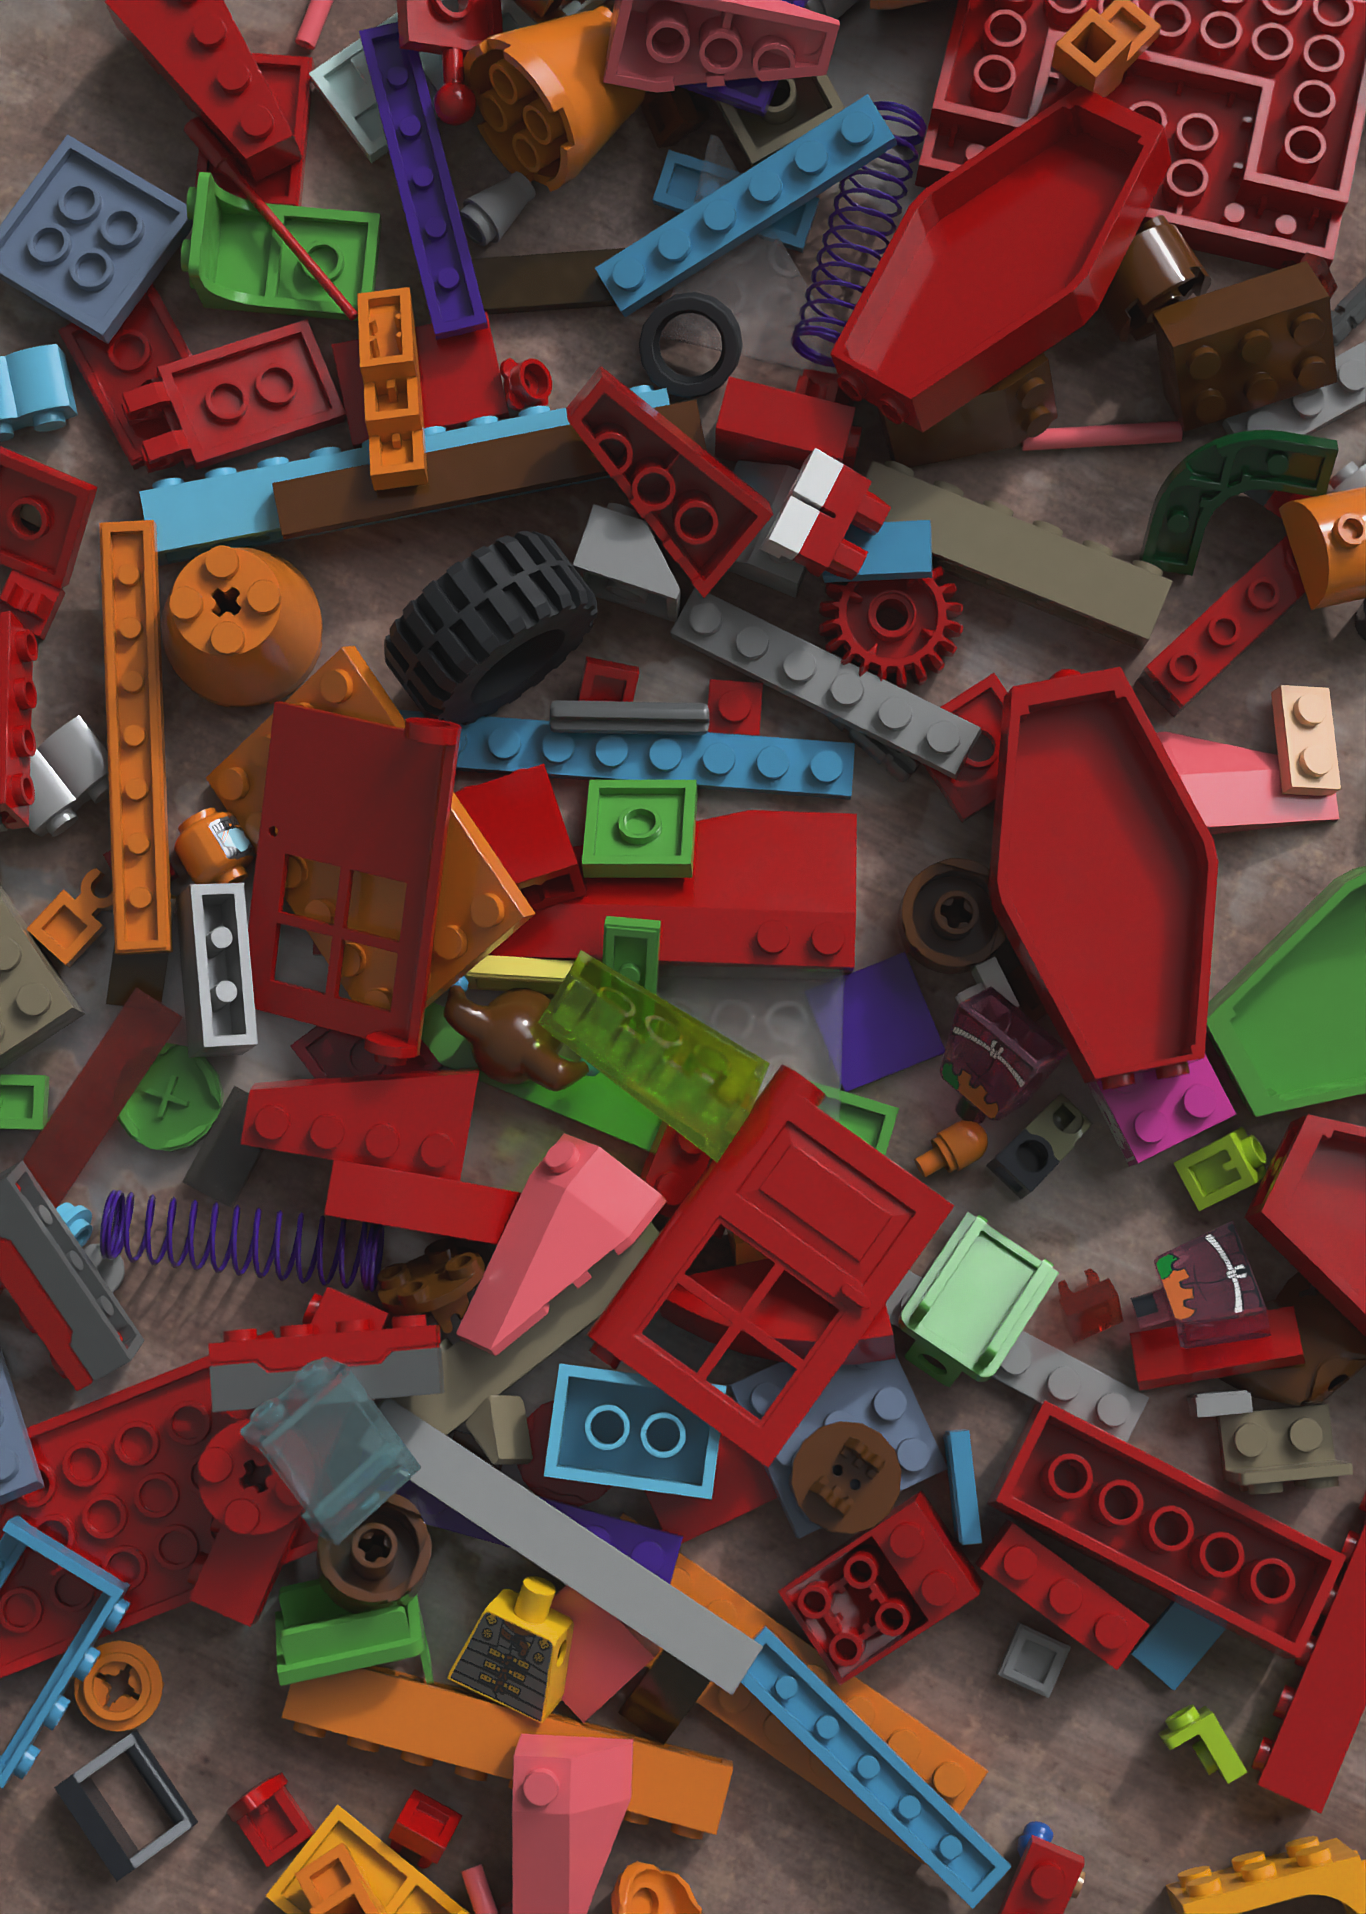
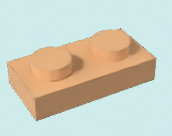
(1305, 740)

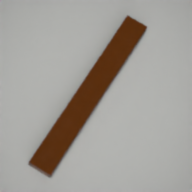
(454, 477)

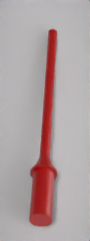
(225, 164)

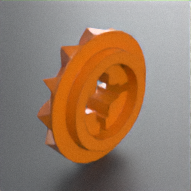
(127, 1710)

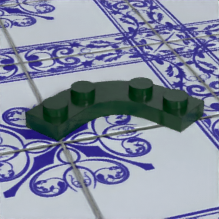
(1223, 470)

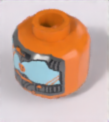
(214, 848)

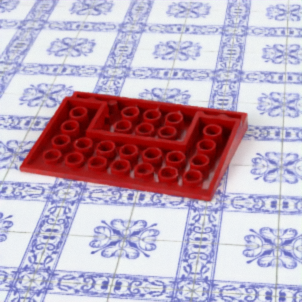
(1250, 93)

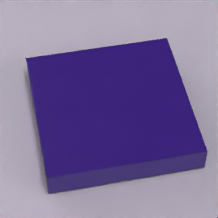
(885, 1023)

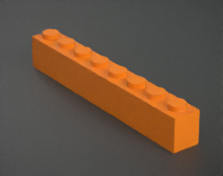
(481, 1738)

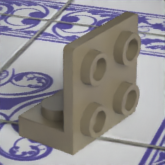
(1279, 1446)

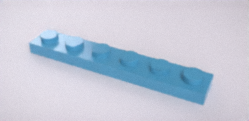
(746, 205)
(873, 1770)

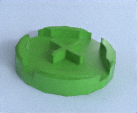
(174, 1101)

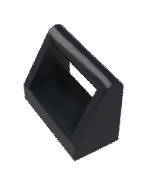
(101, 1823)

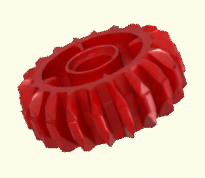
(896, 651)

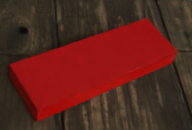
(1163, 1362)

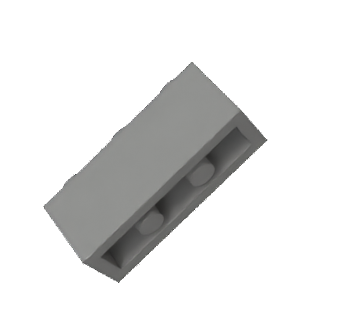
(216, 970)

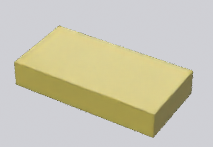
(506, 972)

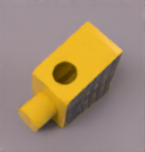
(518, 1651)

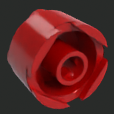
(232, 1497)

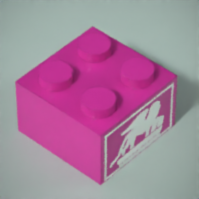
(1164, 1111)

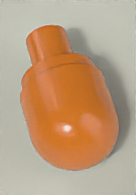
(954, 1148)

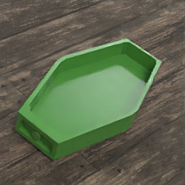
(1297, 1011)

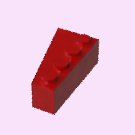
(214, 74)
(672, 482)
(383, 1121)

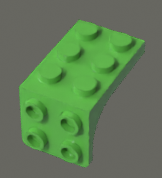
(246, 266)

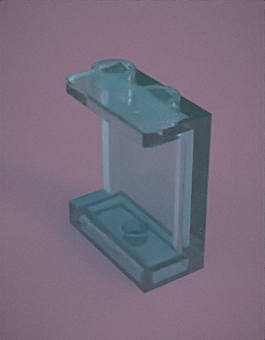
(331, 1448)

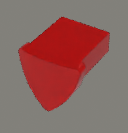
(271, 1819)

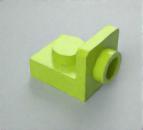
(1222, 1168)
(1213, 1748)

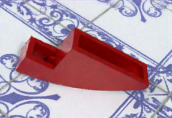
(419, 1202)
(787, 1313)

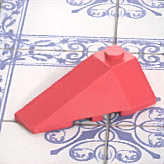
(715, 41)
(1240, 787)
(565, 1222)
(565, 1818)

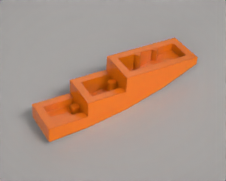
(392, 389)

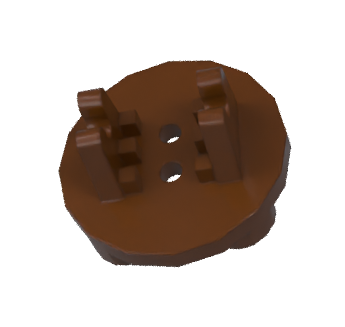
(432, 1283)
(829, 1498)

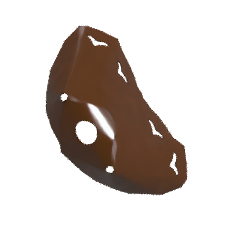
(1329, 1349)

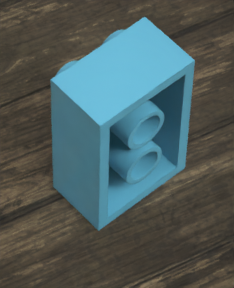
(628, 1434)

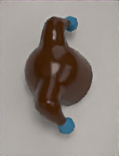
(510, 1041)

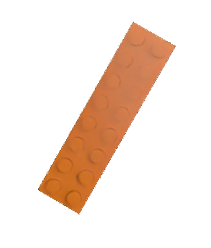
(932, 1757)

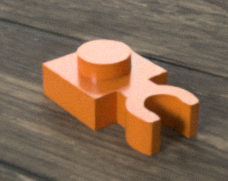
(69, 923)

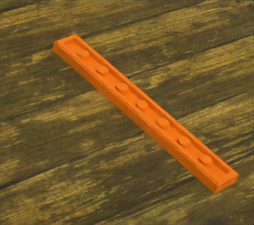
(135, 738)

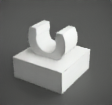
(986, 975)

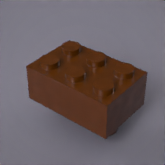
(1245, 346)

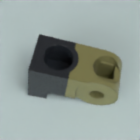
(1040, 1146)

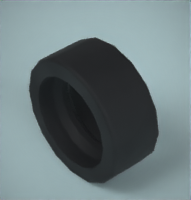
(650, 348)

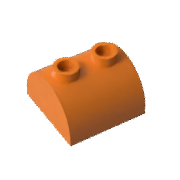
(1329, 545)

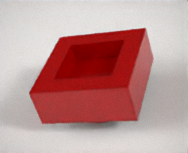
(607, 681)
(735, 707)

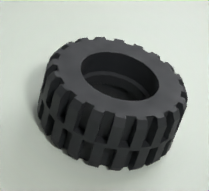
(490, 628)

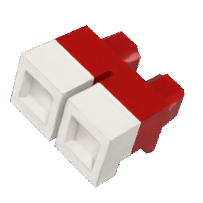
(818, 514)

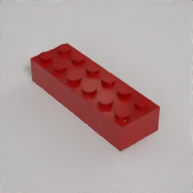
(1167, 1530)

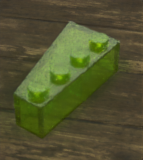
(656, 1053)

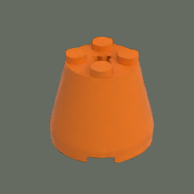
(548, 95)
(247, 655)

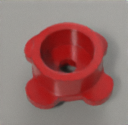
(526, 383)

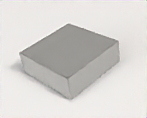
(1219, 1403)
(1033, 1660)

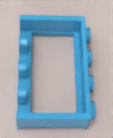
(80, 1654)

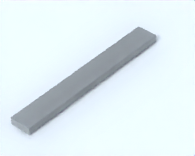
(574, 1553)

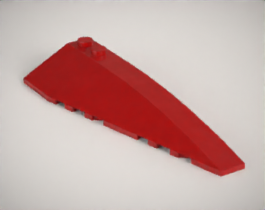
(760, 896)

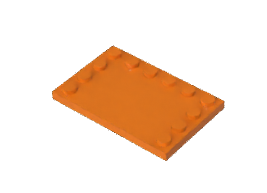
(477, 894)

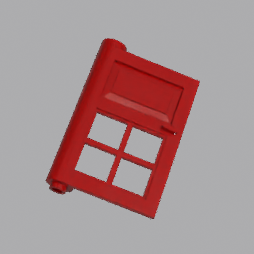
(372, 805)
(812, 1206)

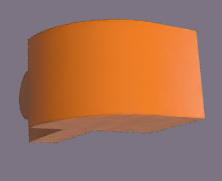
(1104, 46)
(338, 1885)

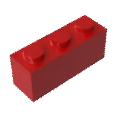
(1062, 1594)

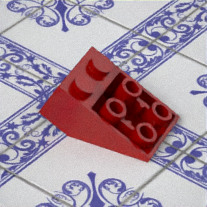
(882, 1588)

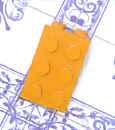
(389, 1875)
(1259, 1881)

